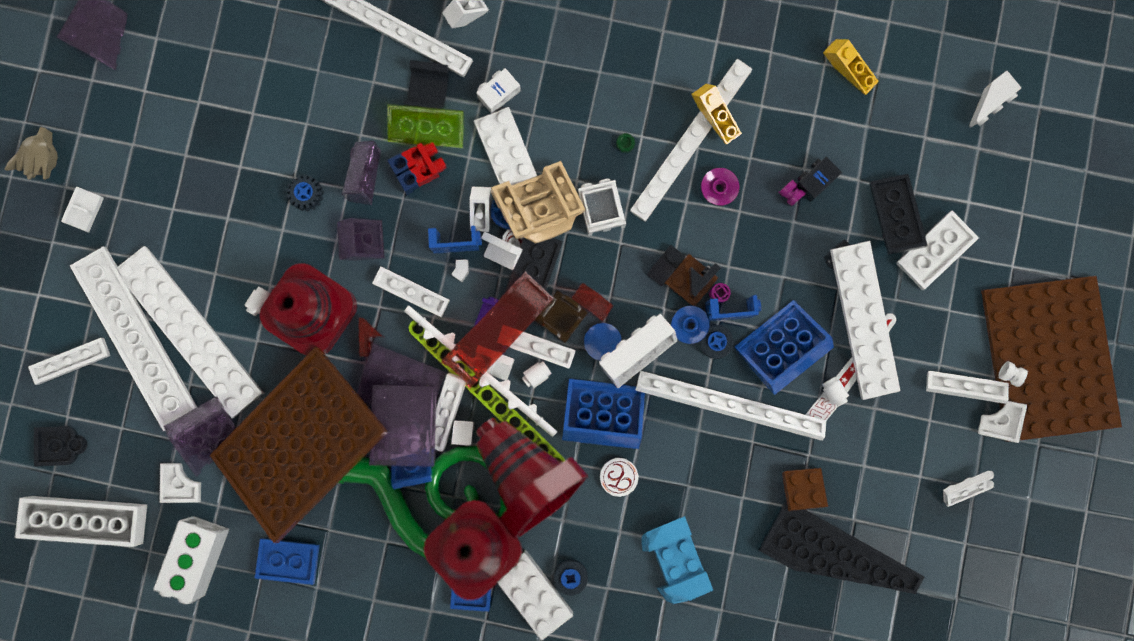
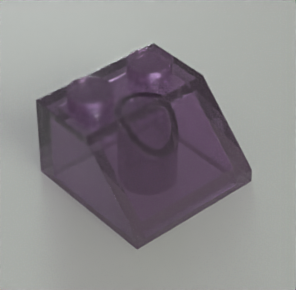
(360, 239)

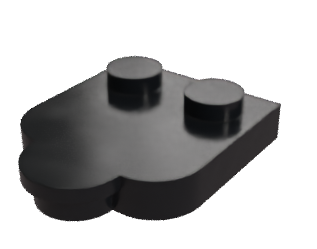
(57, 446)

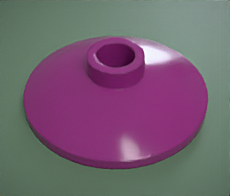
(720, 177)

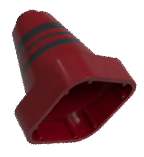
(319, 310)
(526, 476)
(492, 550)

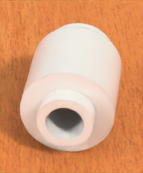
(256, 301)
(536, 374)
(835, 392)

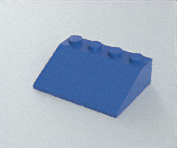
(784, 347)
(603, 414)

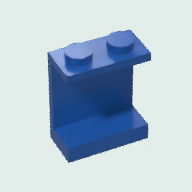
(437, 247)
(712, 310)

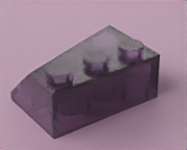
(95, 30)
(362, 172)

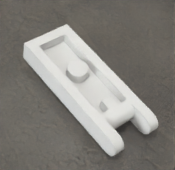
(968, 488)

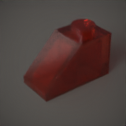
(592, 302)

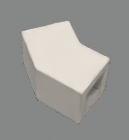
(461, 270)

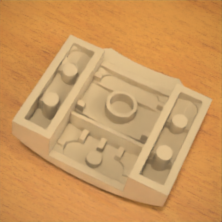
(540, 205)

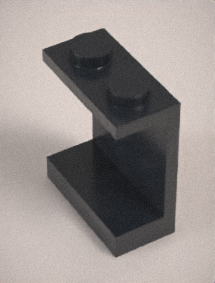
(427, 85)

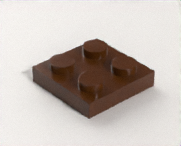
(680, 280)
(804, 489)

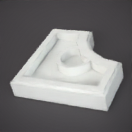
(1005, 423)
(176, 486)

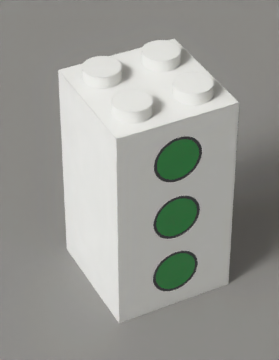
(191, 559)

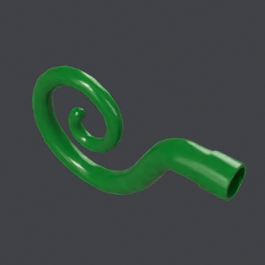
(395, 503)

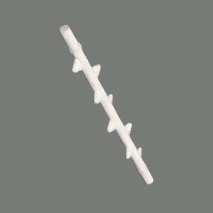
(487, 379)

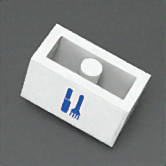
(498, 90)

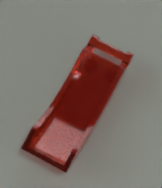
(499, 329)

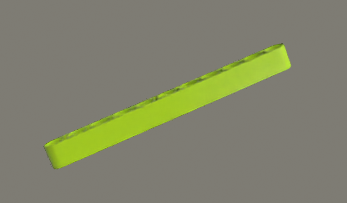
(477, 391)

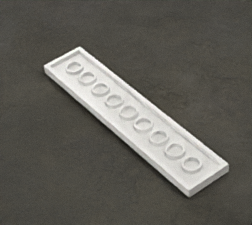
(189, 332)
(133, 336)

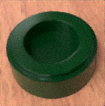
(625, 143)

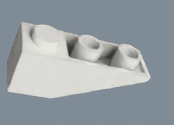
(996, 93)

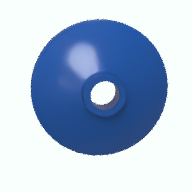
(688, 315)

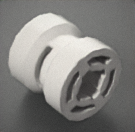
(1013, 374)

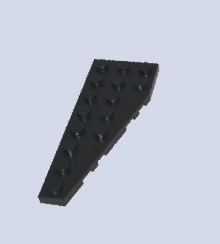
(820, 548)

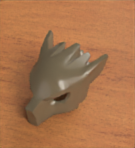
(35, 155)

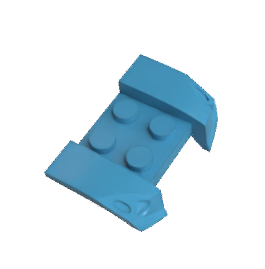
(677, 561)

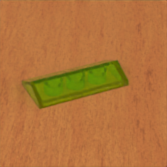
(425, 126)

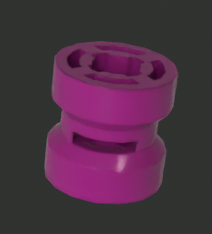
(791, 193)
(716, 293)

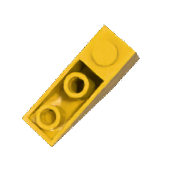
(850, 64)
(716, 112)

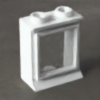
(601, 206)

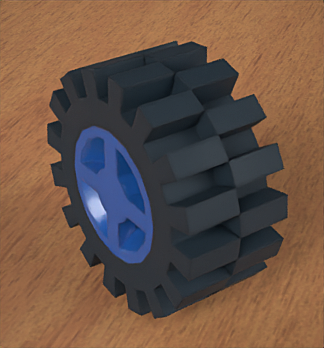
(298, 192)

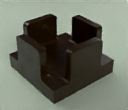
(561, 316)

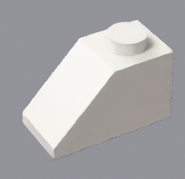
(463, 12)
(480, 208)

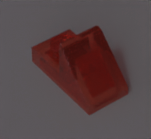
(367, 331)

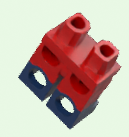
(415, 167)

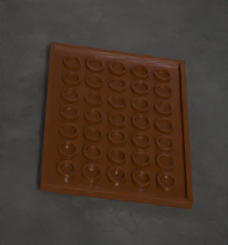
(1063, 344)
(297, 444)

